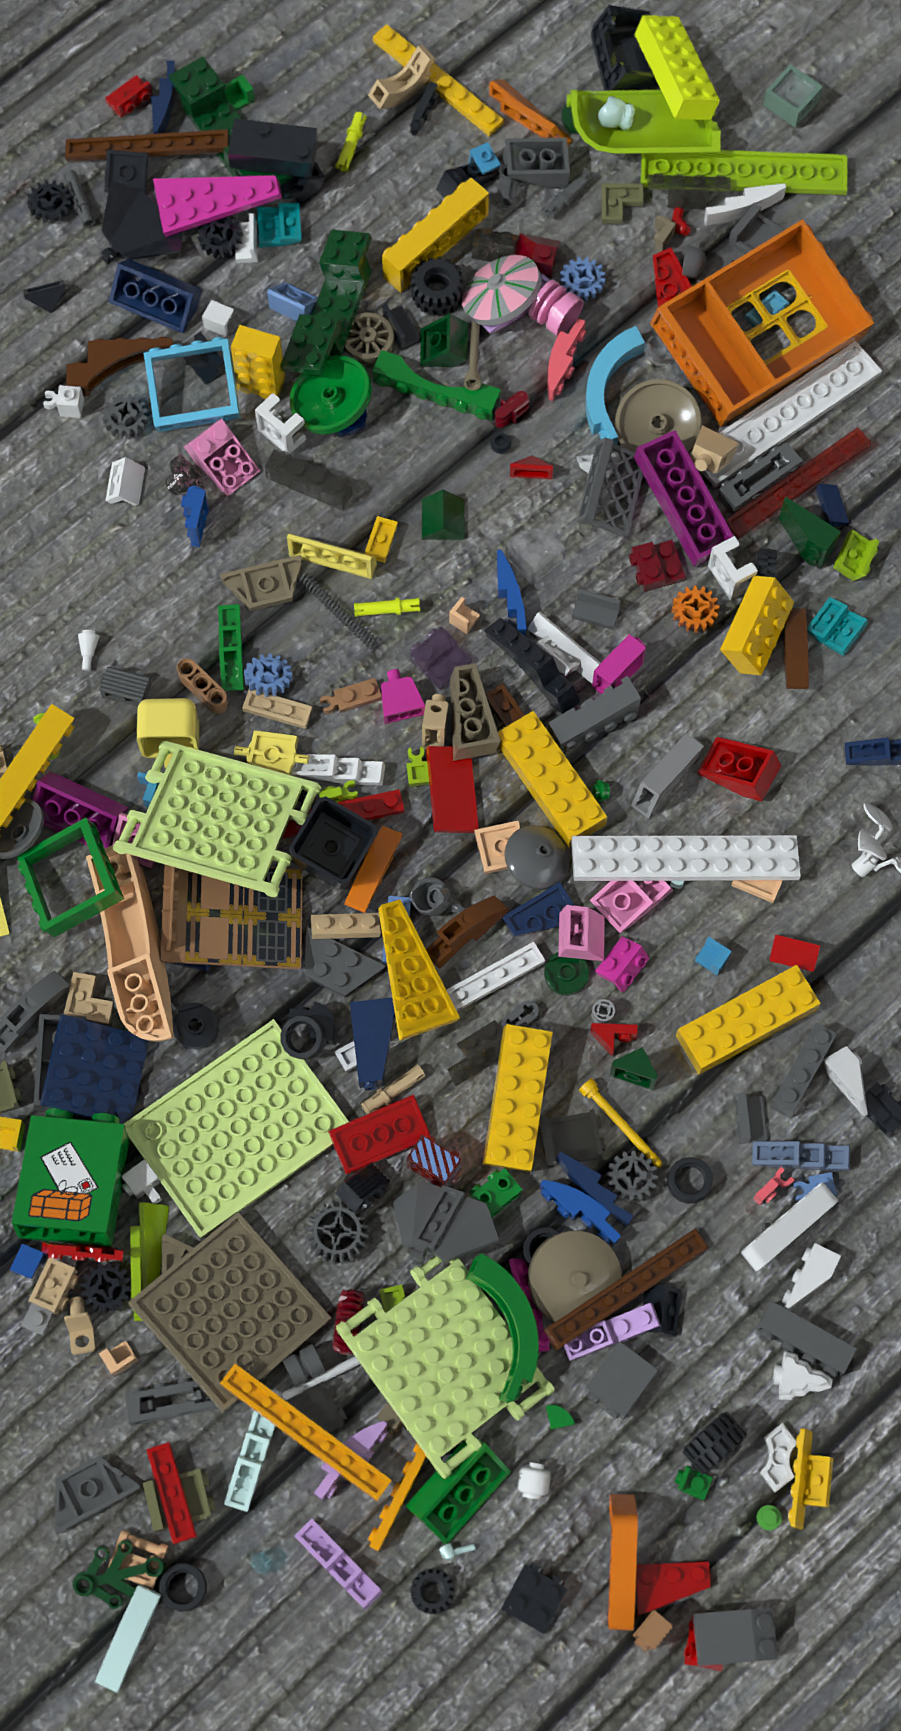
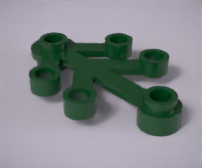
(114, 1575)

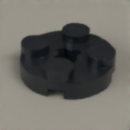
(202, 1015)

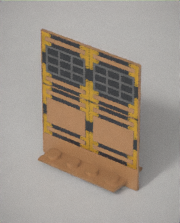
(231, 923)

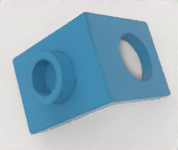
(484, 158)

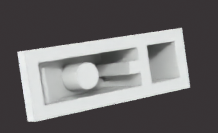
(845, 1071)

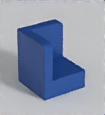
(27, 1261)

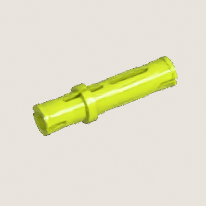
(353, 133)
(386, 607)

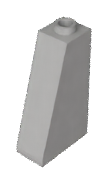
(666, 775)

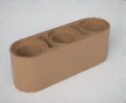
(197, 677)

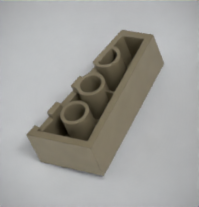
(472, 719)

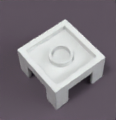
(279, 433)
(721, 563)

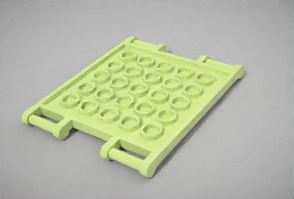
(217, 817)
(440, 1361)

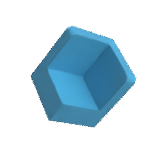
(713, 956)

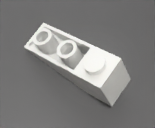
(815, 1272)

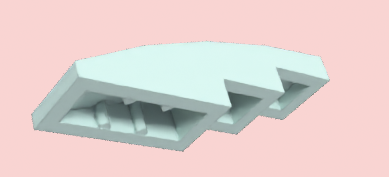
(250, 1463)
(128, 1638)

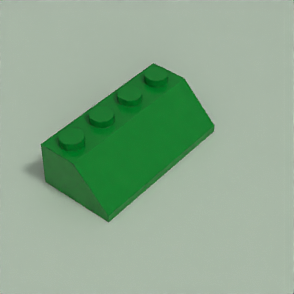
(451, 1502)

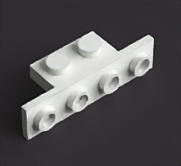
(565, 651)

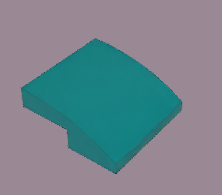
(279, 225)
(836, 626)

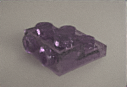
(438, 656)

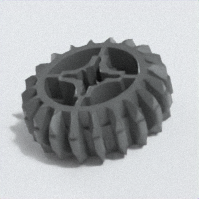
(335, 1253)

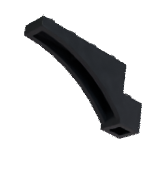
(535, 663)

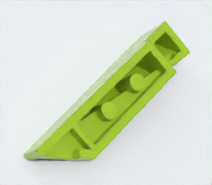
(147, 1247)

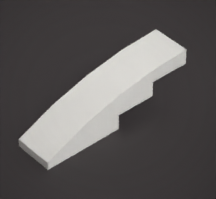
(737, 207)
(340, 770)

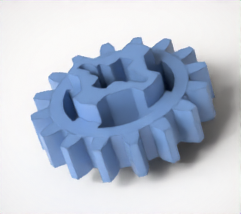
(582, 278)
(268, 675)

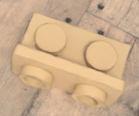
(54, 1286)

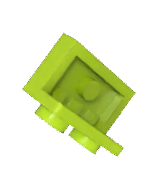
(856, 556)

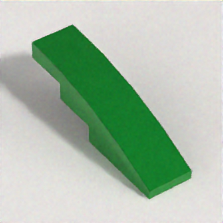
(230, 647)

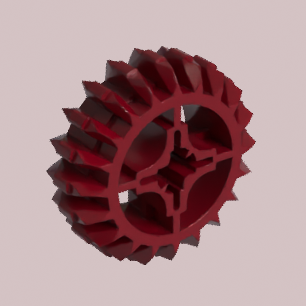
(349, 1304)

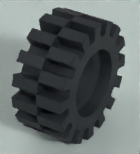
(766, 562)
(443, 1602)

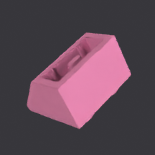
(581, 933)

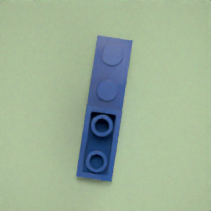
(574, 1202)

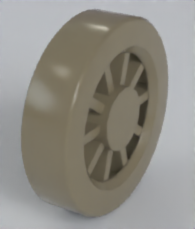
(369, 337)

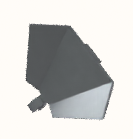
(442, 1223)

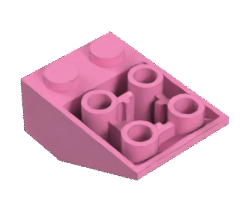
(222, 457)

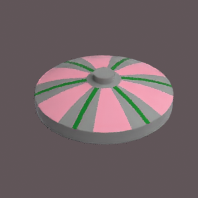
(501, 290)

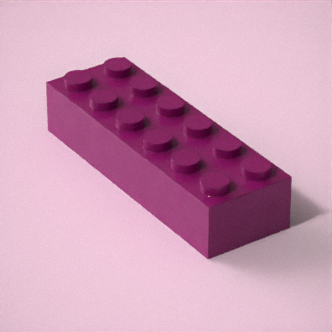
(682, 496)

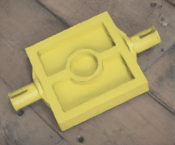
(272, 752)

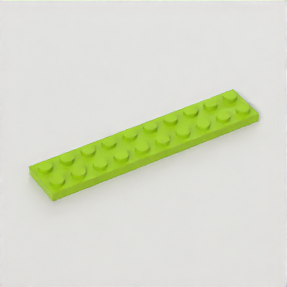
(748, 169)

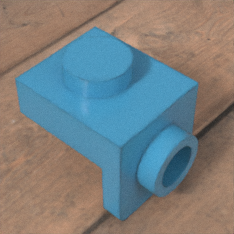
(150, 790)

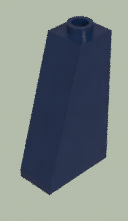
(372, 1035)

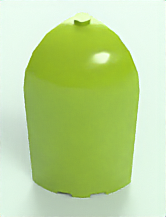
(652, 126)

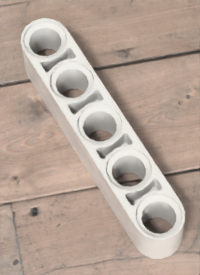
(789, 1226)

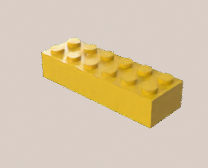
(436, 233)
(551, 778)
(747, 1019)
(517, 1098)

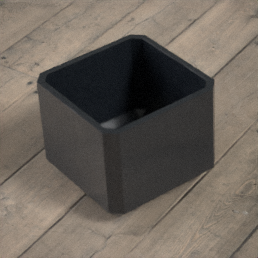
(338, 824)

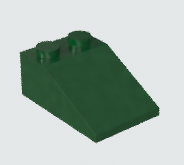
(809, 533)

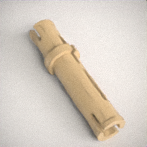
(385, 1095)

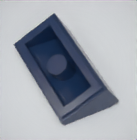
(832, 504)

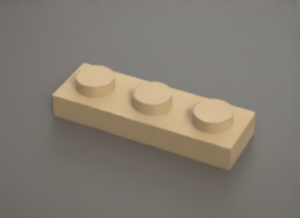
(278, 709)
(345, 925)

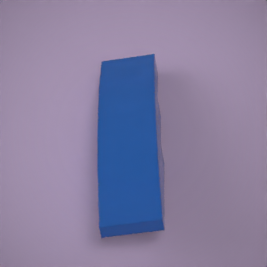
(509, 589)

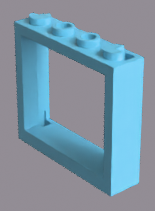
(199, 417)

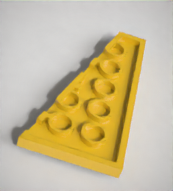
(415, 985)

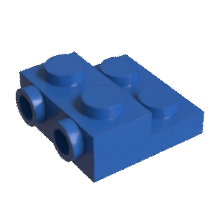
(196, 513)

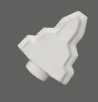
(797, 1378)

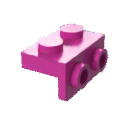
(623, 963)

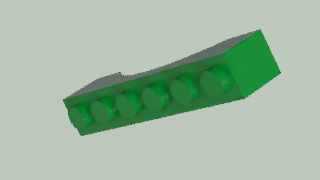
(394, 372)

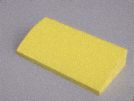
(331, 556)

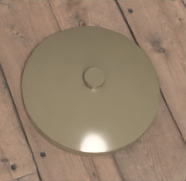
(655, 410)
(570, 1272)

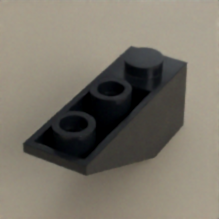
(454, 177)

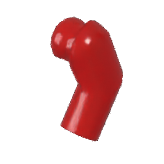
(680, 225)

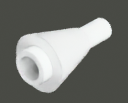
(88, 642)

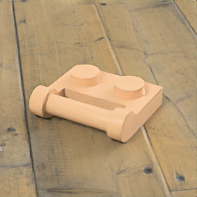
(131, 1559)

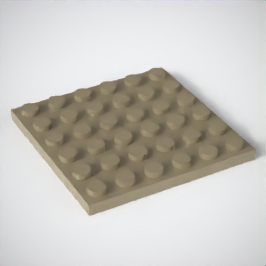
(229, 1307)

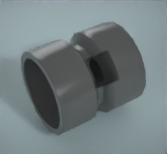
(304, 1365)

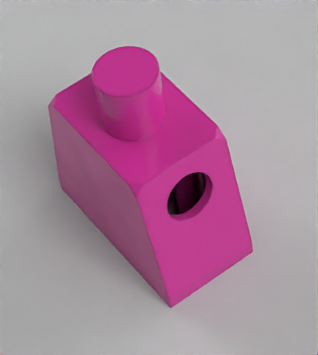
(400, 698)

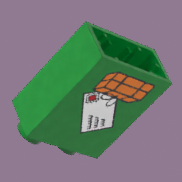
(71, 1179)

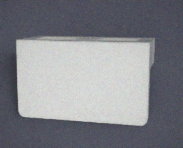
(248, 249)
(125, 482)

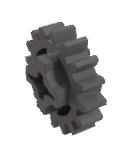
(127, 423)
(623, 1176)

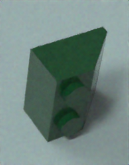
(444, 342)

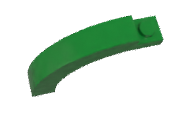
(520, 1319)

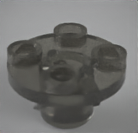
(183, 476)

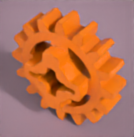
(702, 602)

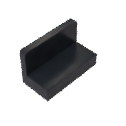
(404, 331)
(206, 365)
(667, 1307)

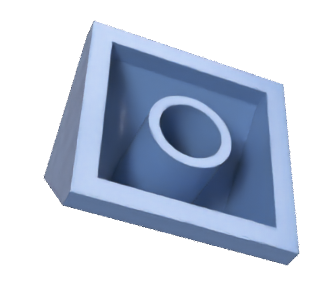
(291, 300)

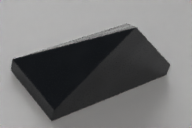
(45, 295)

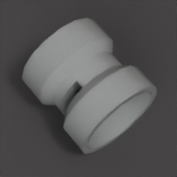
(600, 1015)

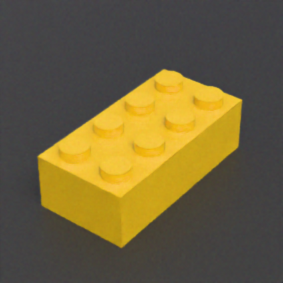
(257, 362)
(757, 625)

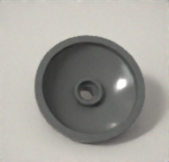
(22, 830)
(529, 864)

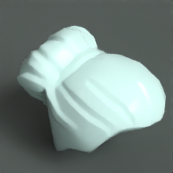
(616, 114)

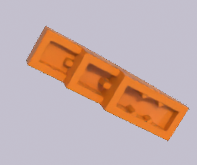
(373, 869)

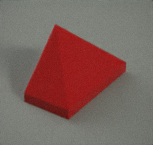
(531, 468)

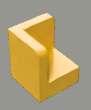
(11, 1134)

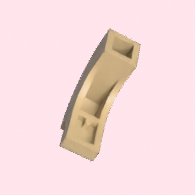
(400, 87)

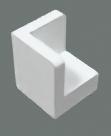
(217, 317)

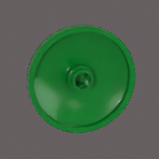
(331, 399)

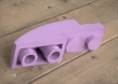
(610, 1332)
(362, 1445)

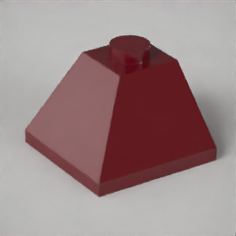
(540, 251)

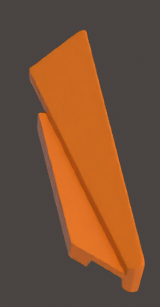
(524, 112)

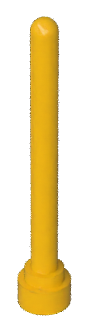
(591, 1091)

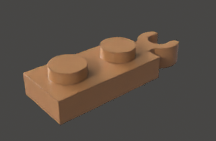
(353, 696)

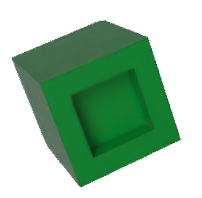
(239, 92)

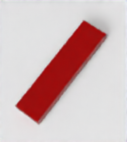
(171, 1493)

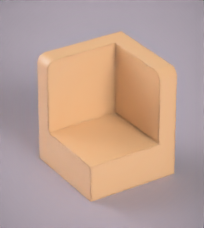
(462, 616)
(119, 1358)

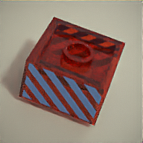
(434, 1162)

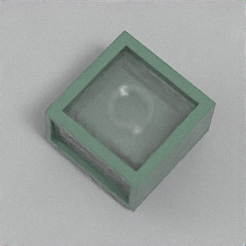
(792, 95)

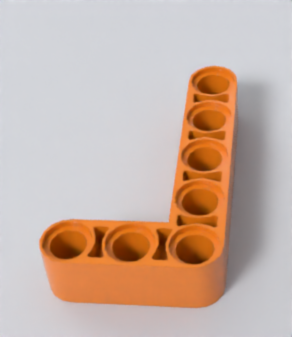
(622, 1561)

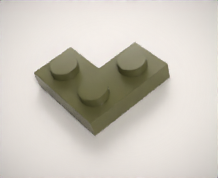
(615, 197)

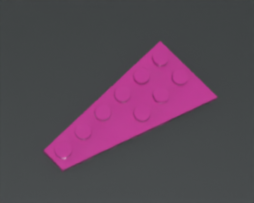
(197, 201)

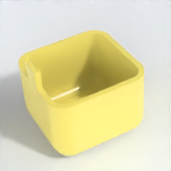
(169, 721)

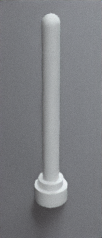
(329, 1374)

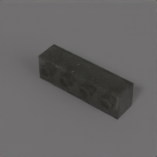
(308, 479)

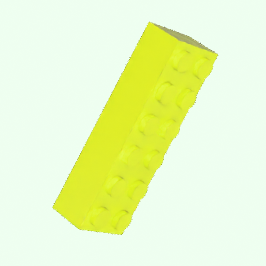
(677, 67)

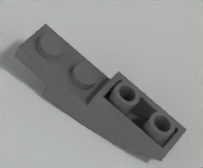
(28, 1007)

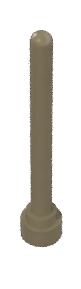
(473, 379)

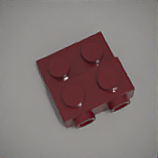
(656, 565)

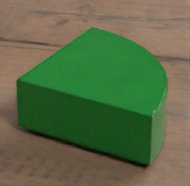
(558, 1417)

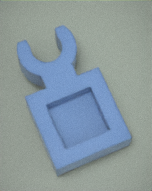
(813, 1181)

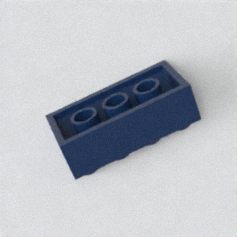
(154, 295)

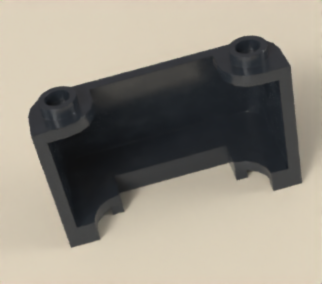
(618, 51)

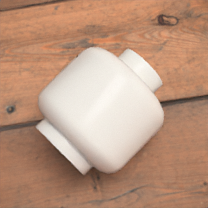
(534, 1481)

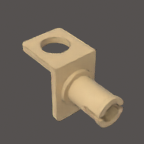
(79, 1325)

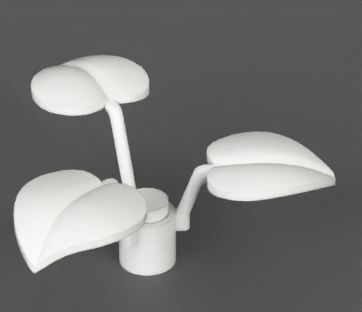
(869, 844)

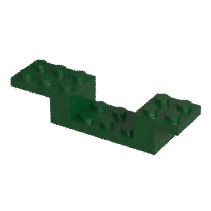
(207, 107)
(328, 327)

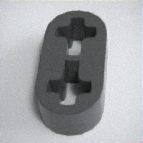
(519, 1011)

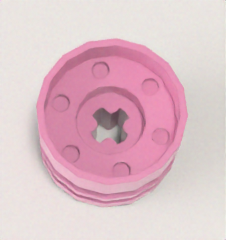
(556, 307)

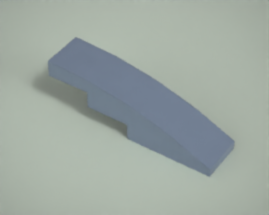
(800, 1156)

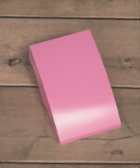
(629, 901)

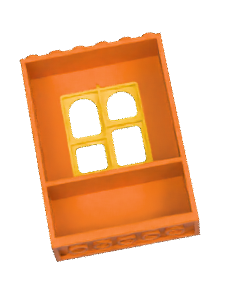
(720, 355)

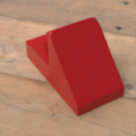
(606, 1034)

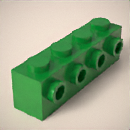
(497, 1192)

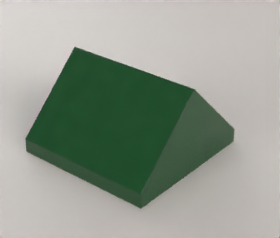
(443, 516)
(635, 1069)

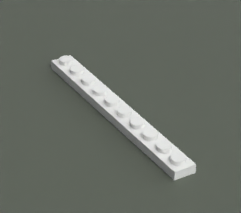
(469, 991)

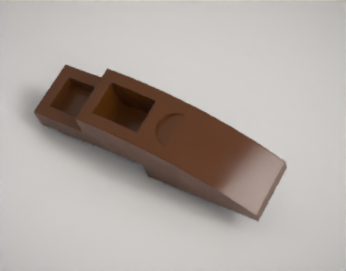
(463, 927)

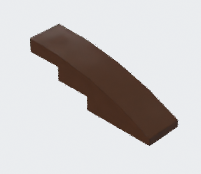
(796, 650)

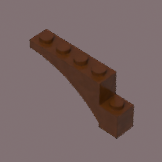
(109, 357)

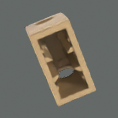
(712, 450)
(435, 721)

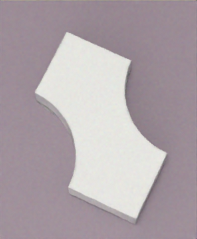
(777, 1469)

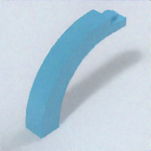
(613, 355)

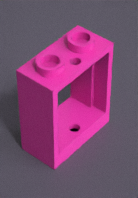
(621, 662)

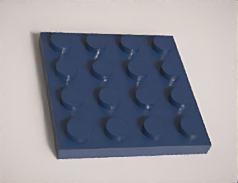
(94, 1069)

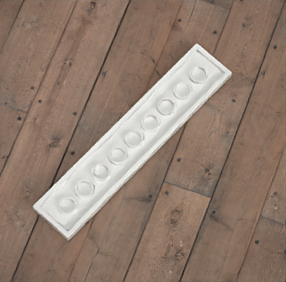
(796, 407)
(685, 858)

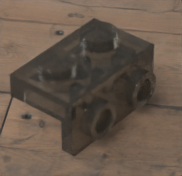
(492, 245)

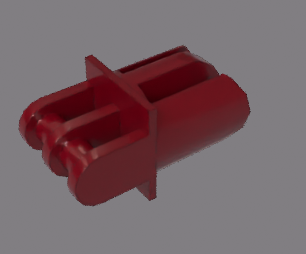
(511, 409)

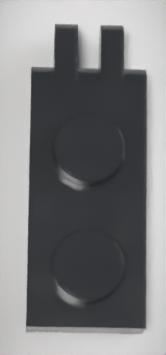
(424, 107)

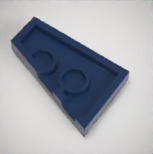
(539, 912)

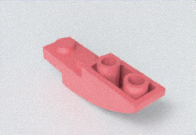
(562, 358)

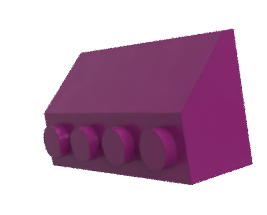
(69, 802)

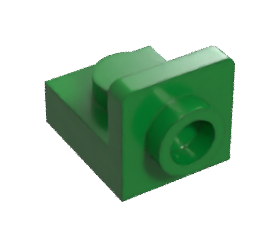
(692, 1483)

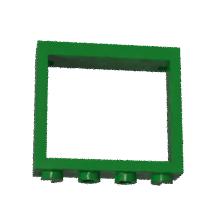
(110, 896)

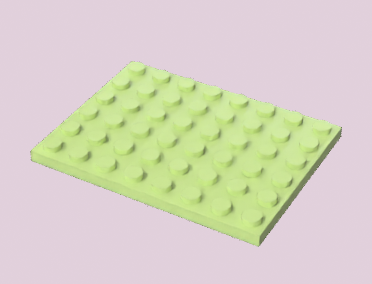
(235, 1129)

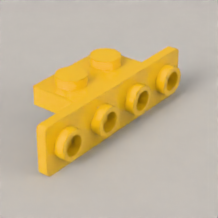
(811, 1480)

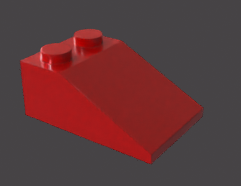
(740, 767)

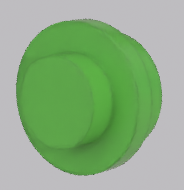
(768, 1517)

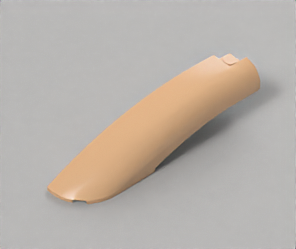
(135, 952)

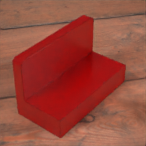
(794, 952)

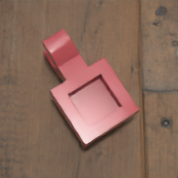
(768, 1192)

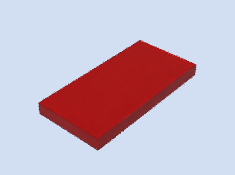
(451, 791)
(378, 1134)

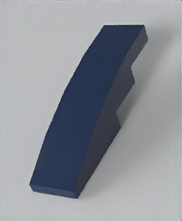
(163, 104)
(873, 752)
(586, 1181)

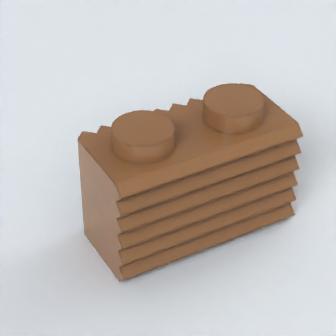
(651, 1632)

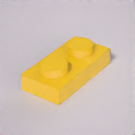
(381, 538)

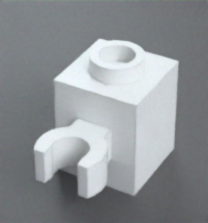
(68, 401)
(141, 1181)

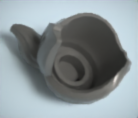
(433, 897)

